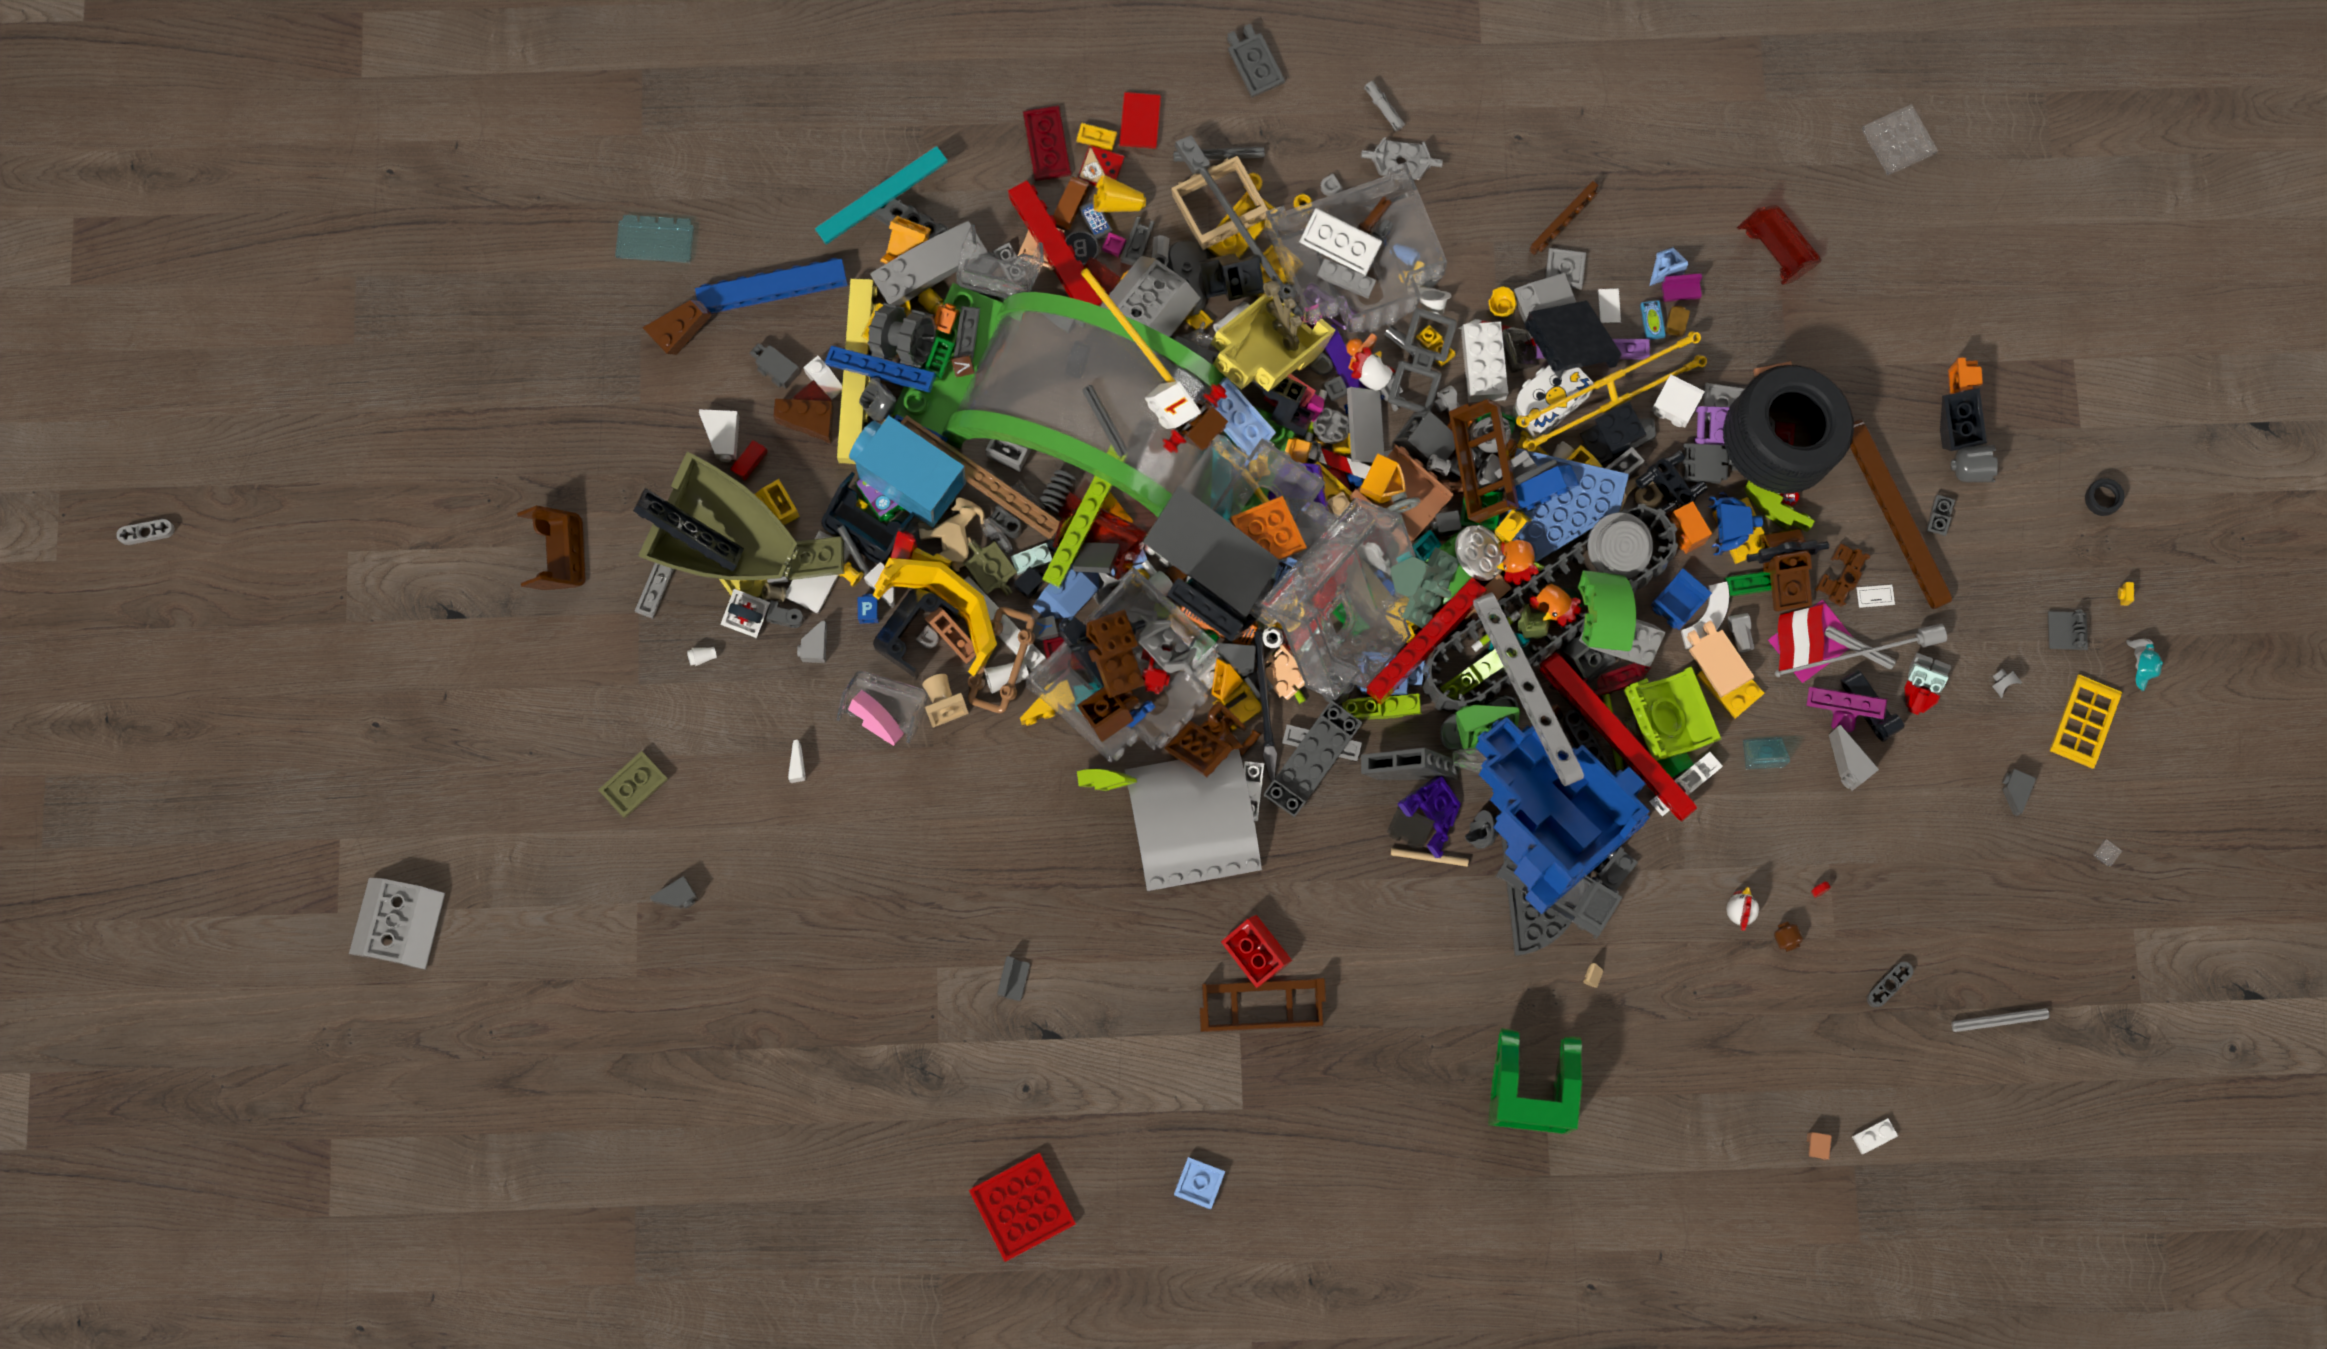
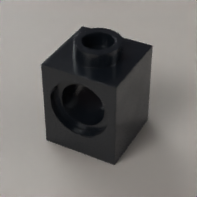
(1029, 582)

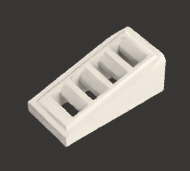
(796, 769)

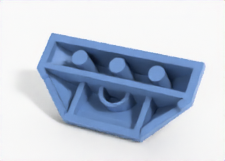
(1070, 598)

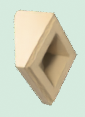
(1593, 975)

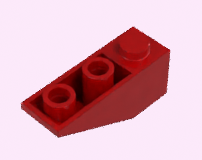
(904, 546)

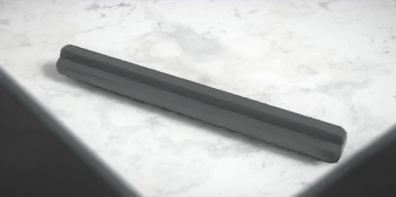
(1224, 153)

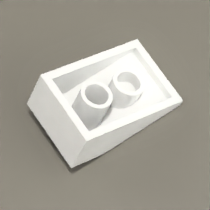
(1677, 401)

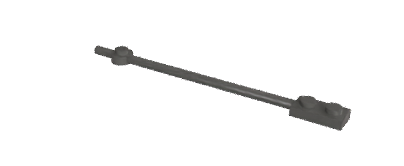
(1198, 163)

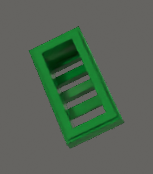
(950, 345)

